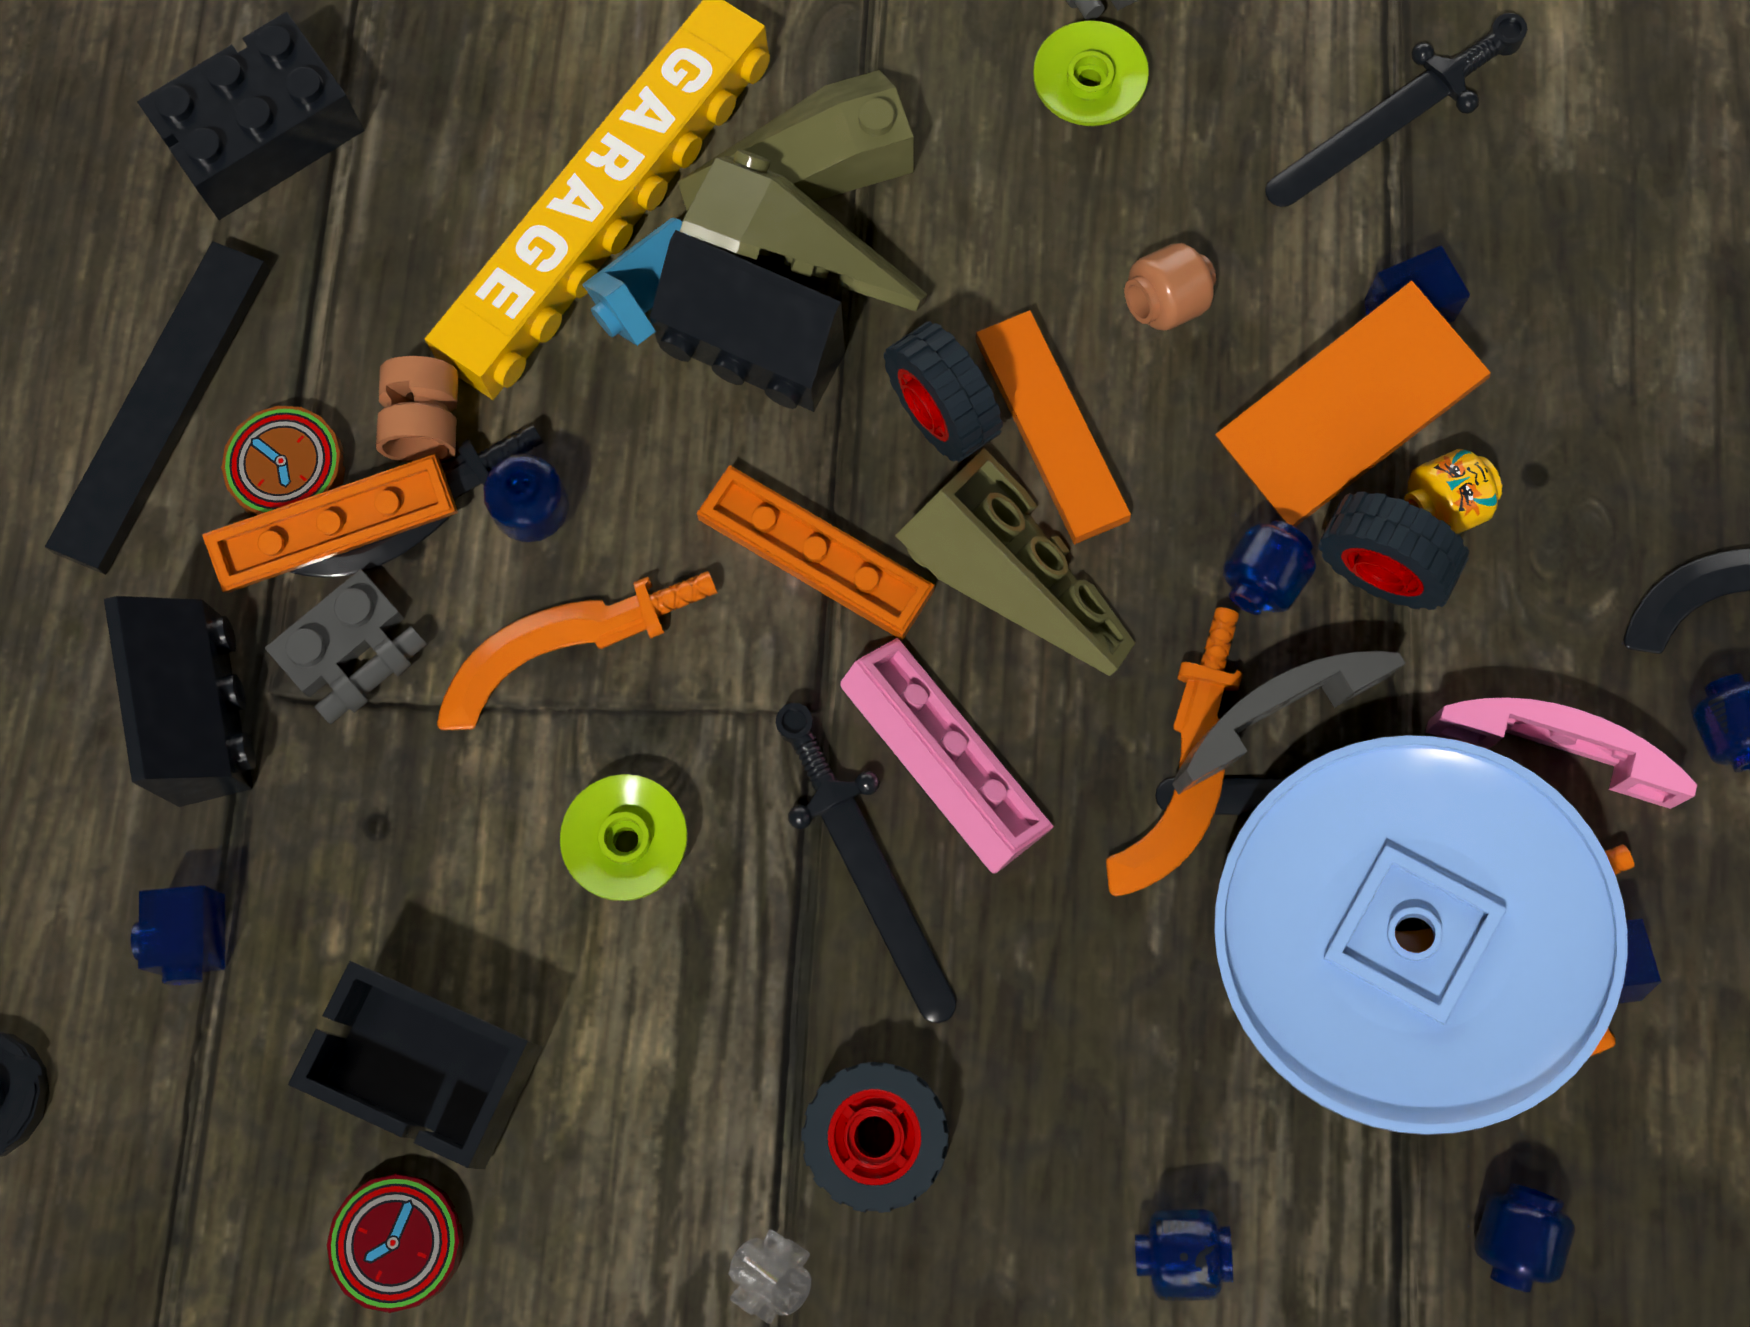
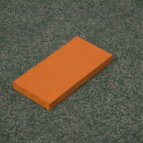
(1353, 404)

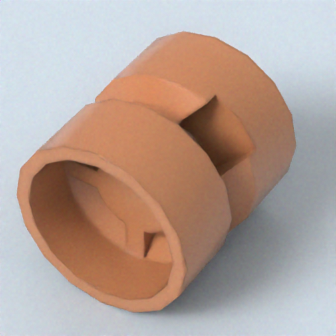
(417, 408)

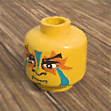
(1456, 489)

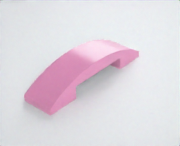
(1638, 765)

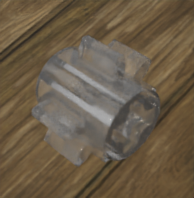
(770, 1276)

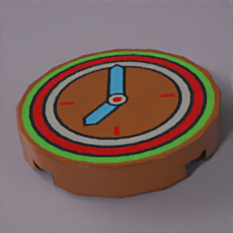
(281, 459)

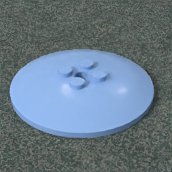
(1518, 916)

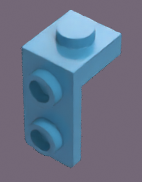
(630, 284)

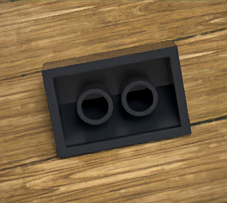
(747, 323)
(179, 698)

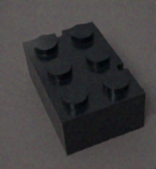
(252, 115)
(416, 1067)

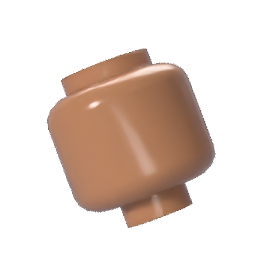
(1170, 286)

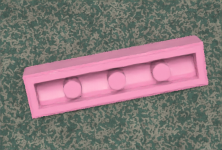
(945, 755)

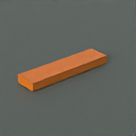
(1052, 427)
(330, 523)
(816, 552)

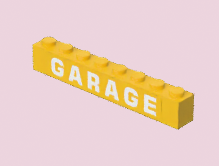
(600, 197)

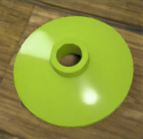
(1092, 53)
(604, 813)

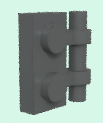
(338, 633)

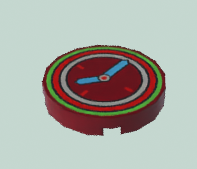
(395, 1243)

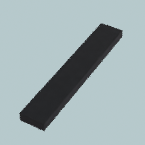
(158, 408)

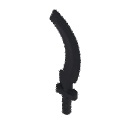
(462, 475)
(1684, 592)

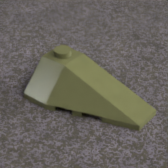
(831, 140)
(764, 213)
(991, 549)

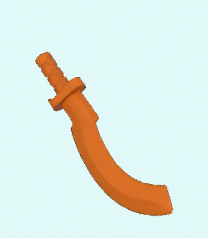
(555, 629)
(1191, 811)

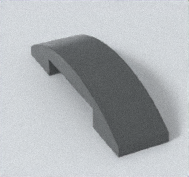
(1338, 675)

